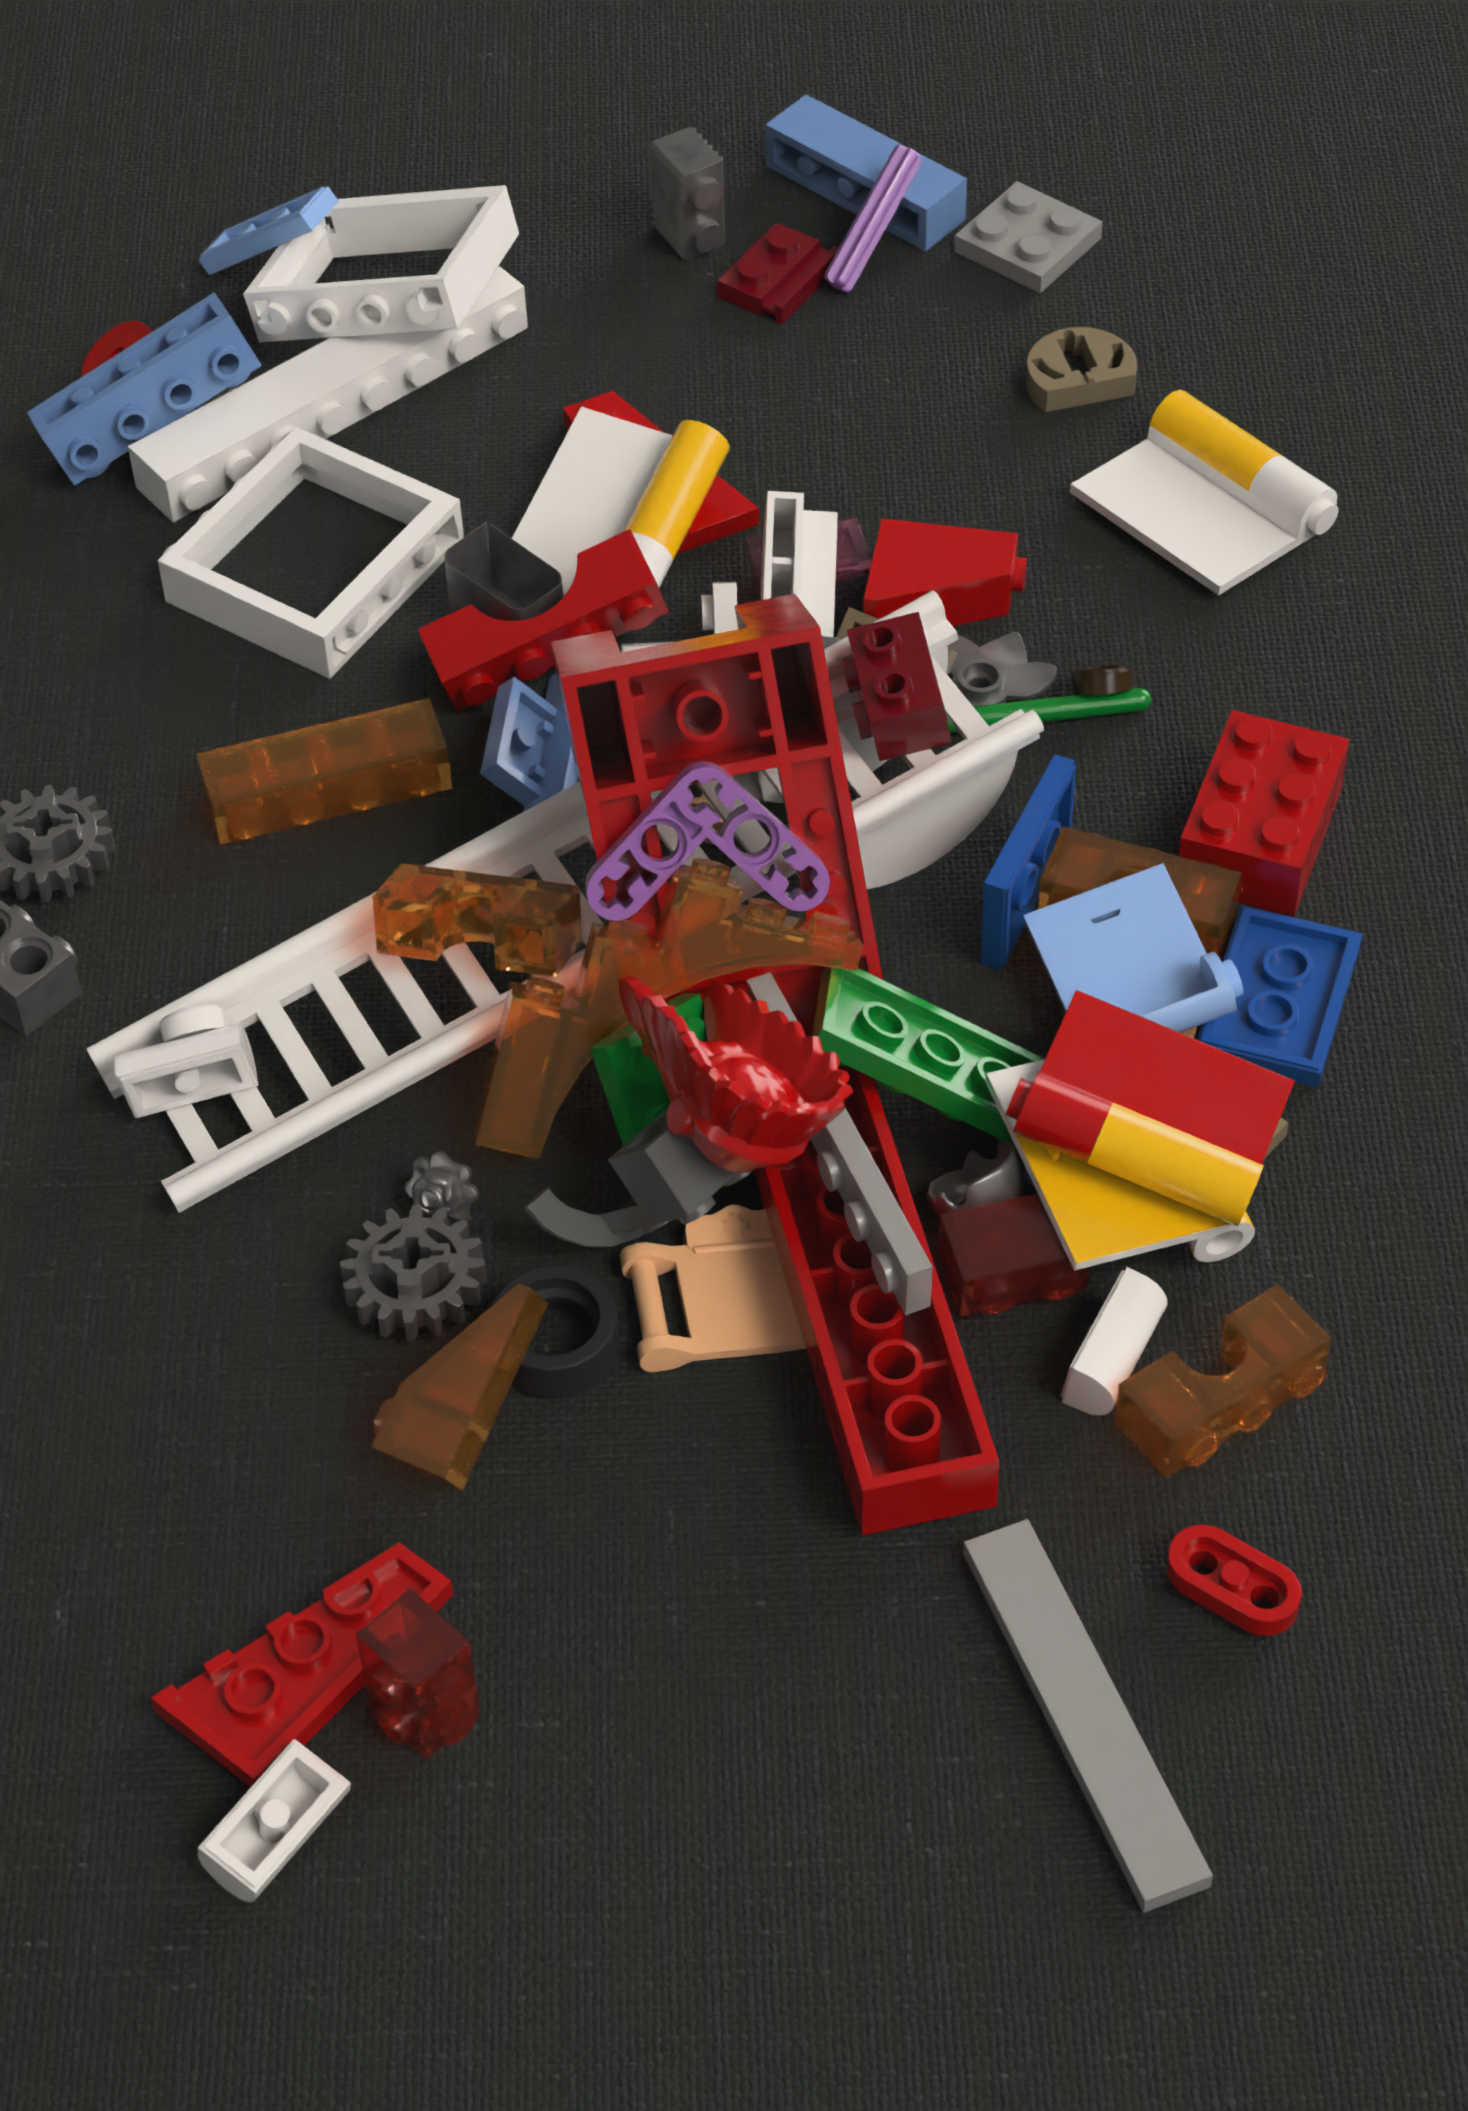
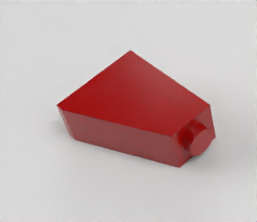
(965, 566)

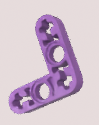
(693, 827)

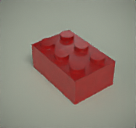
(1266, 807)

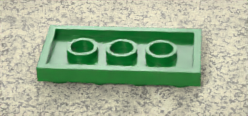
(914, 1046)

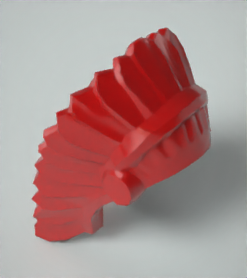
(748, 1090)

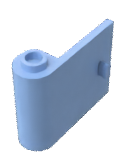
(1135, 952)

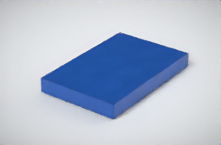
(1015, 877)
(1292, 996)

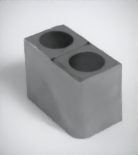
(518, 577)

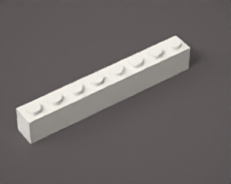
(315, 391)

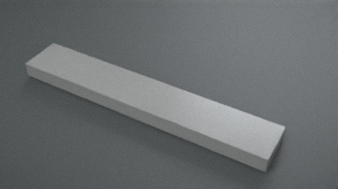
(1087, 1717)

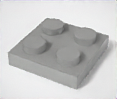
(1028, 237)

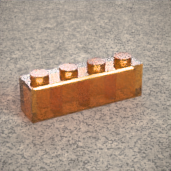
(324, 771)

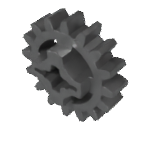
(52, 843)
(413, 1272)

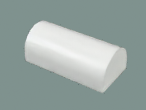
(186, 1070)
(1114, 1343)
(272, 1822)

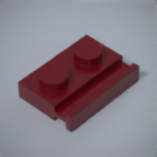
(776, 273)

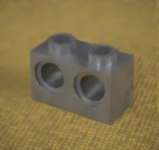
(35, 972)

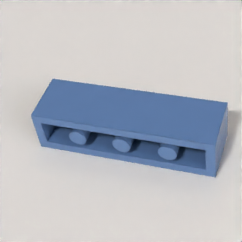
(844, 160)

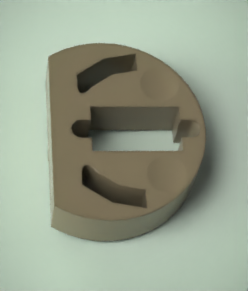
(1056, 387)

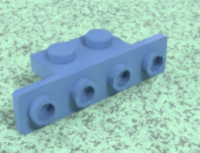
(529, 744)

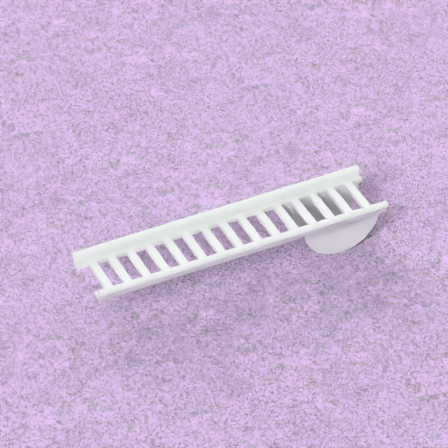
(898, 834)

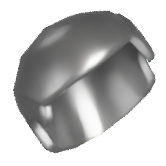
(979, 1182)

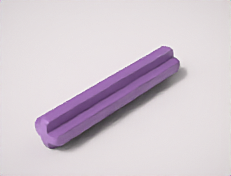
(873, 218)

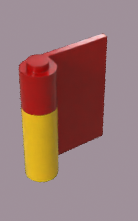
(1153, 1107)

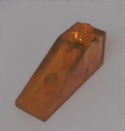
(455, 1396)

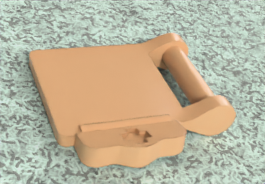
(727, 1288)

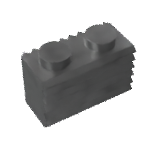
(687, 193)

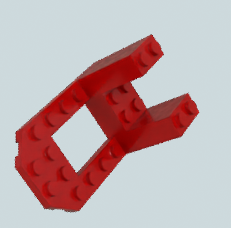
(733, 701)

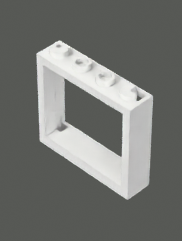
(292, 306)
(364, 605)

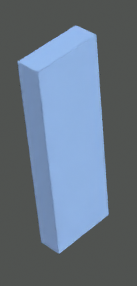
(268, 230)

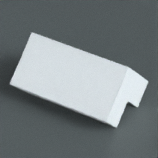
(800, 555)

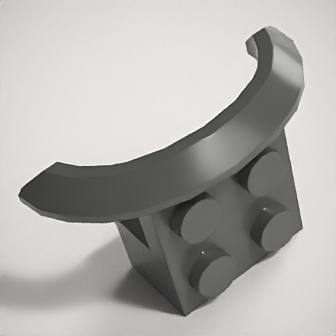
(663, 1176)

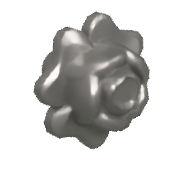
(442, 1185)

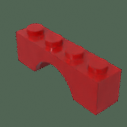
(480, 653)

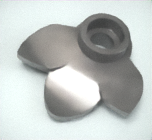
(998, 671)

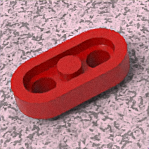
(1237, 1580)

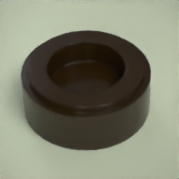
(1102, 679)

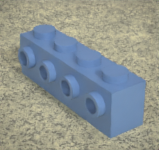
(144, 389)

